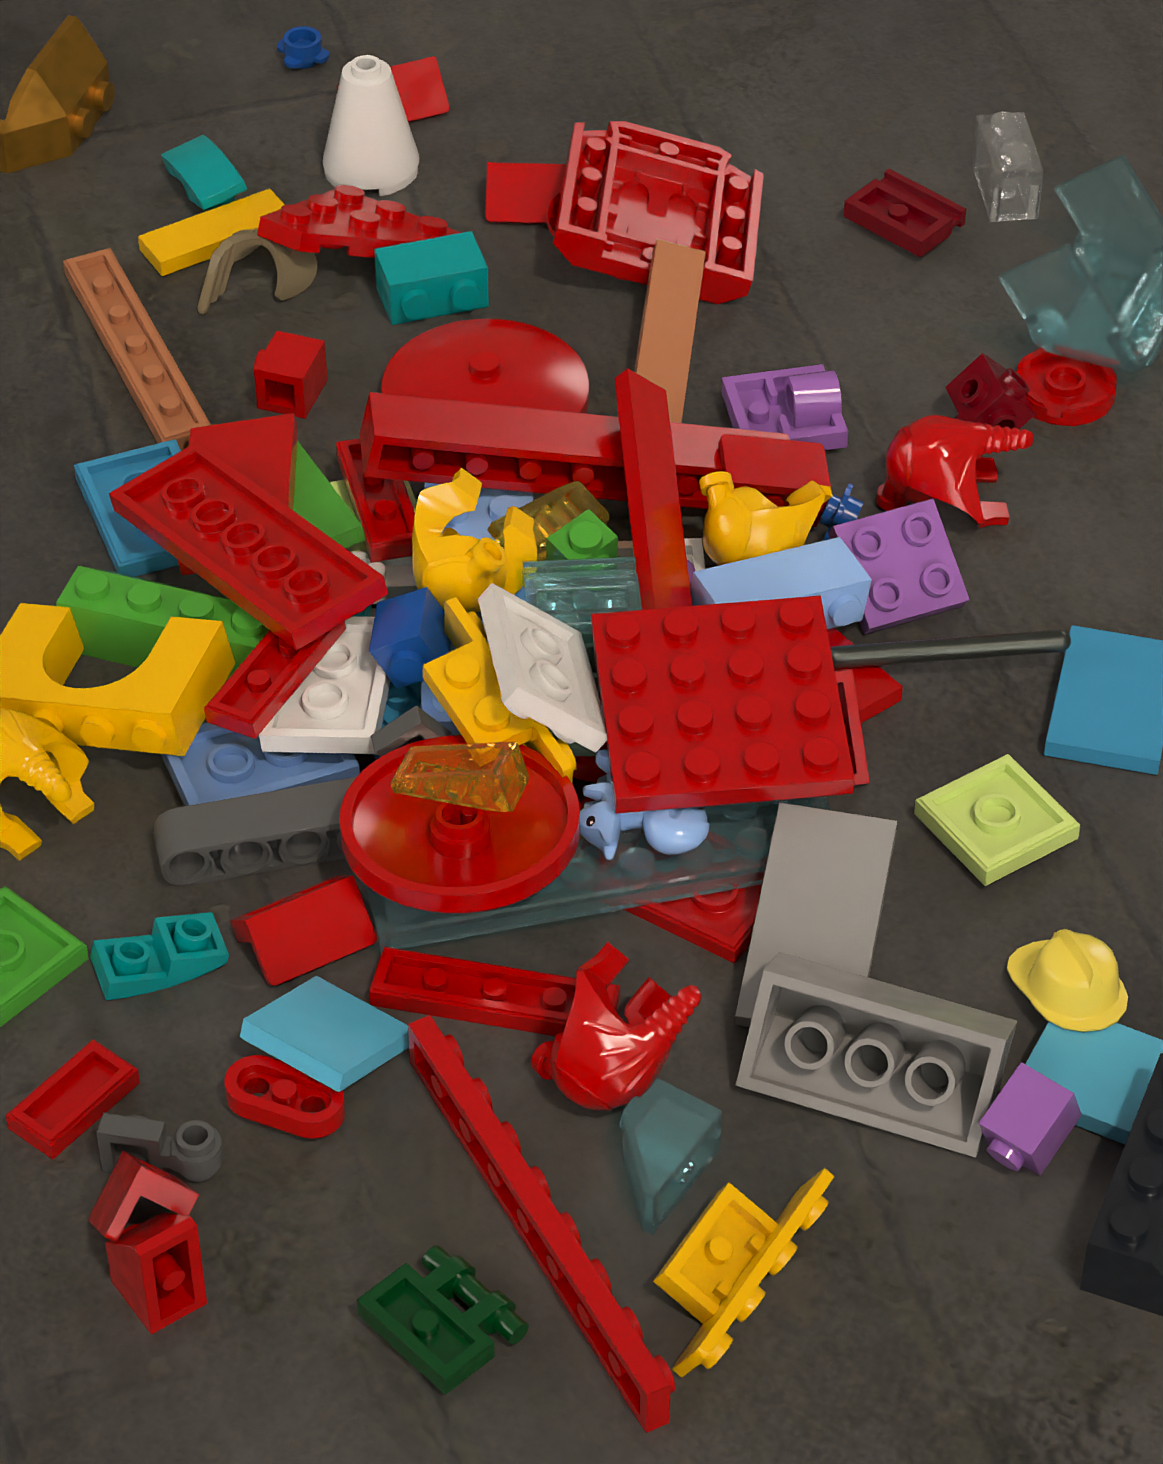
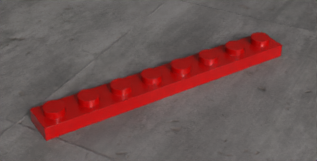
(549, 1236)

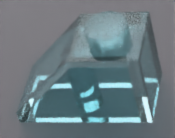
(666, 1148)

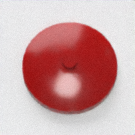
(490, 365)
(455, 854)

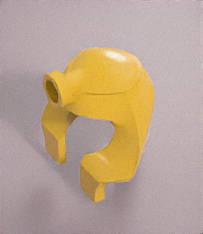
(748, 525)
(462, 564)
(48, 763)

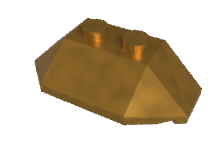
(56, 100)

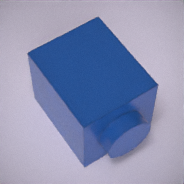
(408, 635)

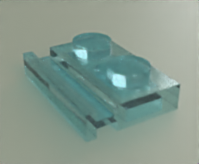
(581, 588)

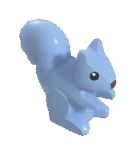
(665, 830)

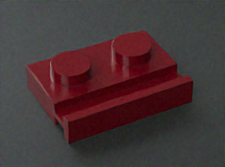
(904, 212)

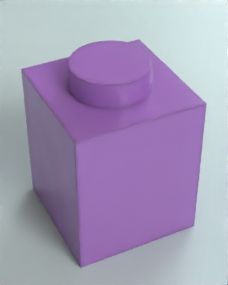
(1029, 1120)

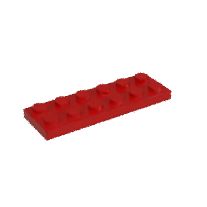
(249, 545)

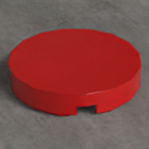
(1067, 389)

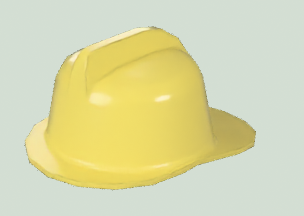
(1071, 981)

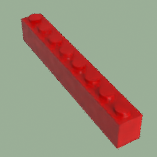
(522, 447)

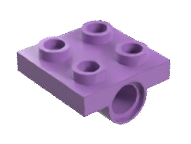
(789, 401)
(908, 565)

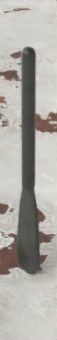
(950, 648)

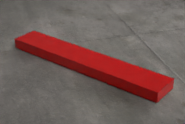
(652, 492)

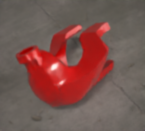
(944, 461)
(601, 1057)

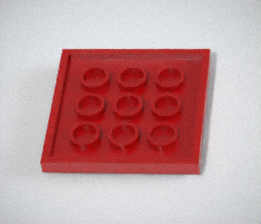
(720, 704)

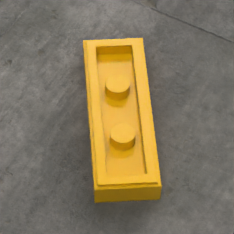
(200, 235)

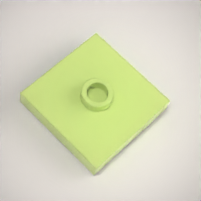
(996, 819)

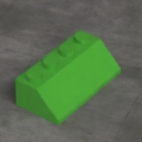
(126, 614)

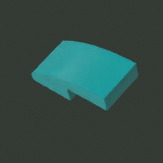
(204, 172)
(173, 954)

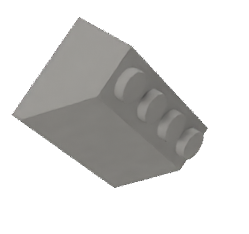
(875, 1053)

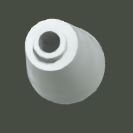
(369, 131)

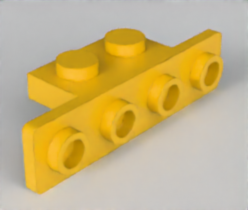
(471, 694)
(726, 1259)

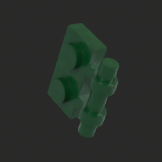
(429, 1329)

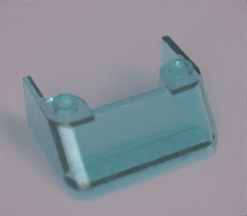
(1107, 291)

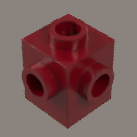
(990, 394)

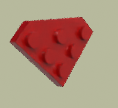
(349, 220)

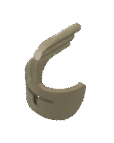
(294, 268)

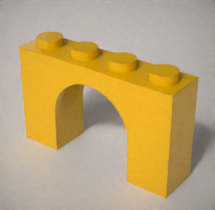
(146, 711)

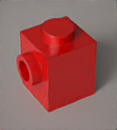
(290, 374)

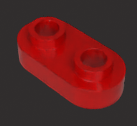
(286, 1098)

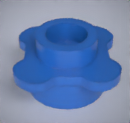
(302, 48)
(840, 510)

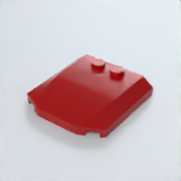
(650, 185)

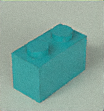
(431, 278)

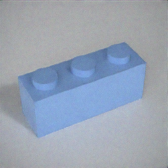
(802, 571)

